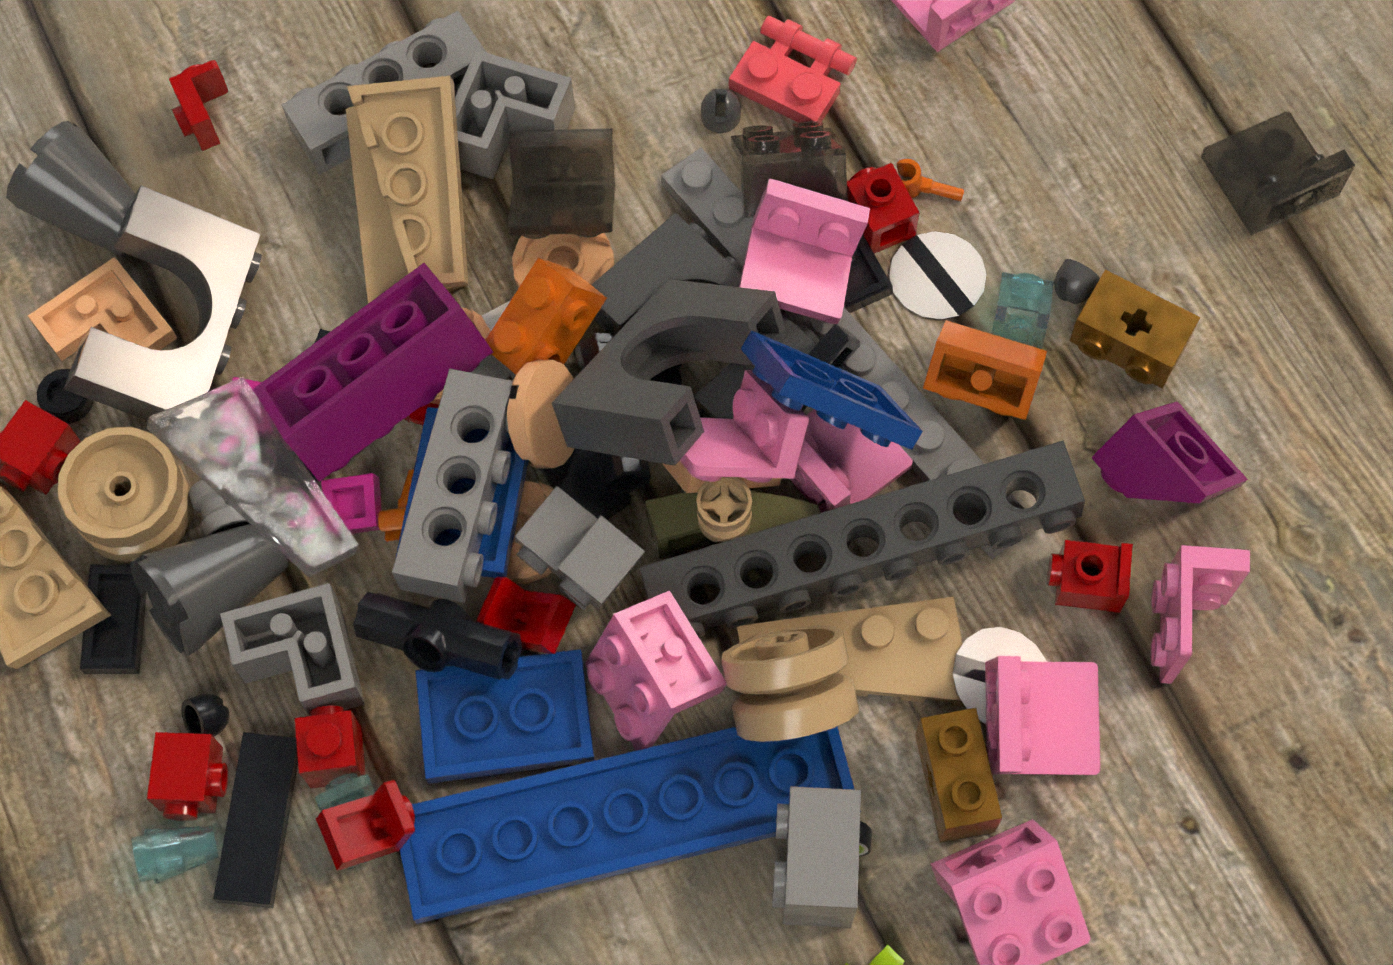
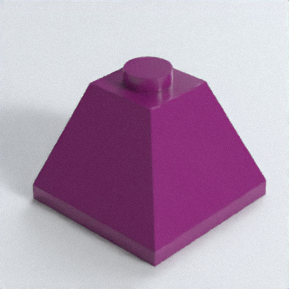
(1166, 459)

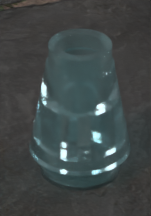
(172, 851)

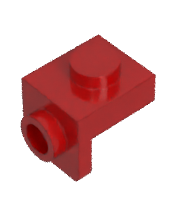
(194, 88)
(534, 615)
(367, 826)

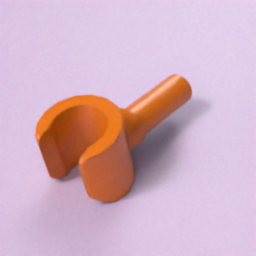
(920, 184)
(391, 520)

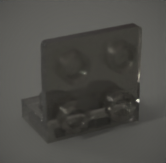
(801, 157)
(1275, 172)
(562, 182)

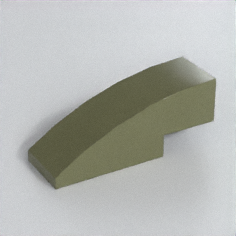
(676, 526)

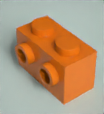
(544, 317)
(984, 370)

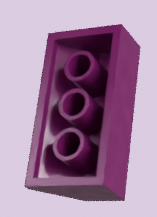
(371, 372)

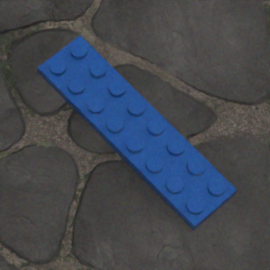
(607, 817)

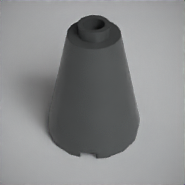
(72, 187)
(205, 578)

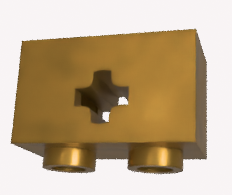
(1123, 306)
(958, 775)

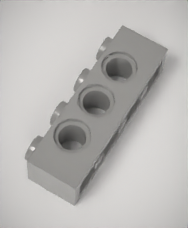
(312, 110)
(440, 571)

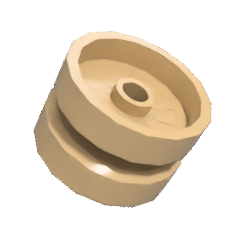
(125, 493)
(790, 683)

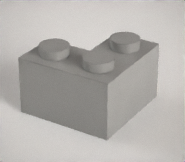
(504, 98)
(577, 548)
(298, 635)
(821, 857)

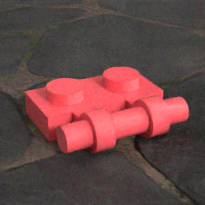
(786, 84)

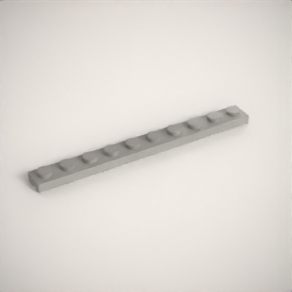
(717, 208)

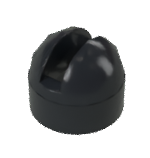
(205, 714)

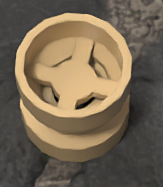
(723, 499)

